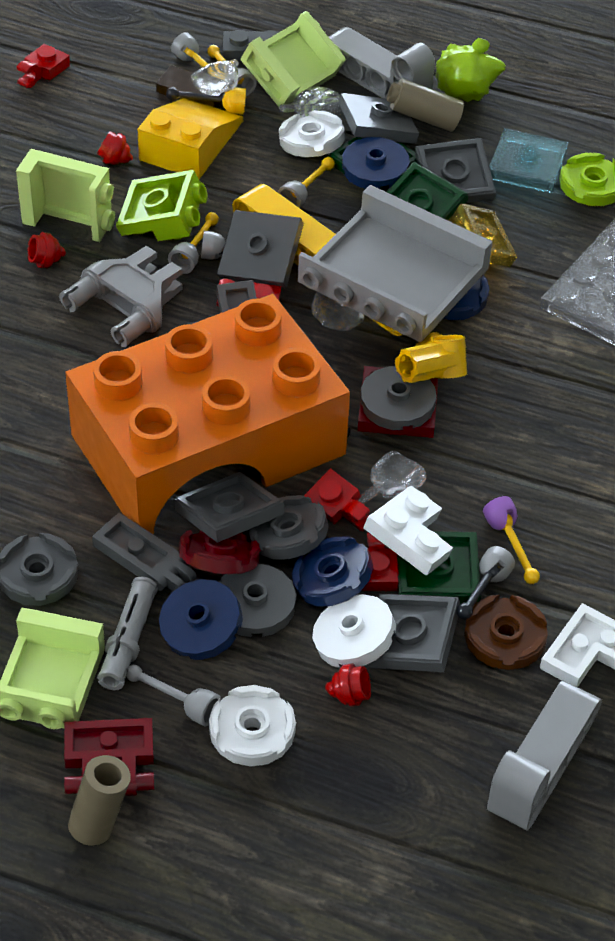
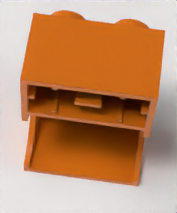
(207, 398)

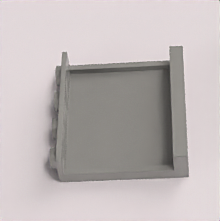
(397, 264)

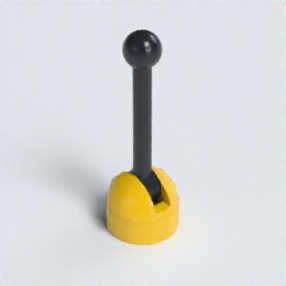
(232, 100)

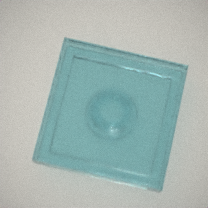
(528, 160)

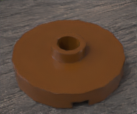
(511, 617)

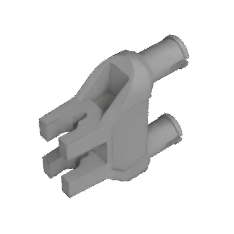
(130, 287)

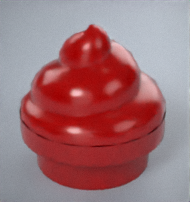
(115, 149)
(44, 250)
(350, 685)

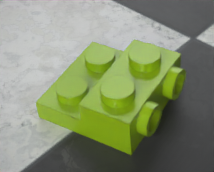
(163, 205)

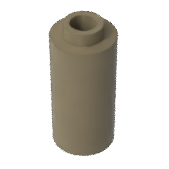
(425, 104)
(99, 800)

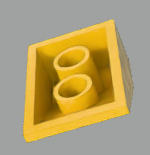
(185, 135)

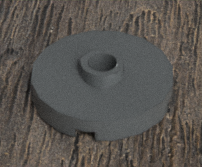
(394, 402)
(294, 532)
(41, 554)
(274, 606)

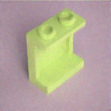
(293, 59)
(66, 191)
(50, 668)

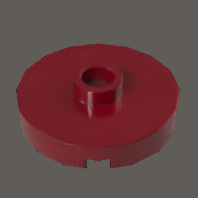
(226, 557)

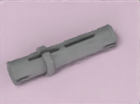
(123, 645)

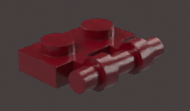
(122, 738)

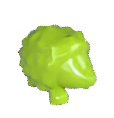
(467, 71)

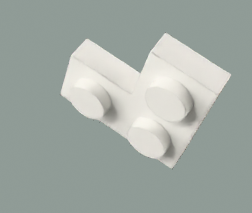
(403, 529)
(582, 641)

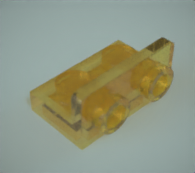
(486, 224)

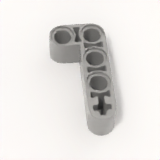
(379, 68)
(530, 775)

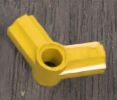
(433, 357)

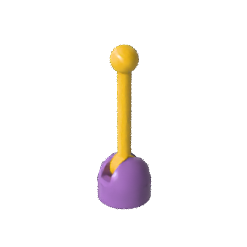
(502, 515)

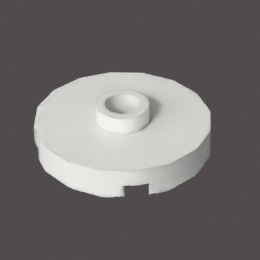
(312, 134)
(354, 631)
(248, 708)

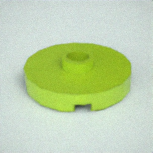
(589, 179)

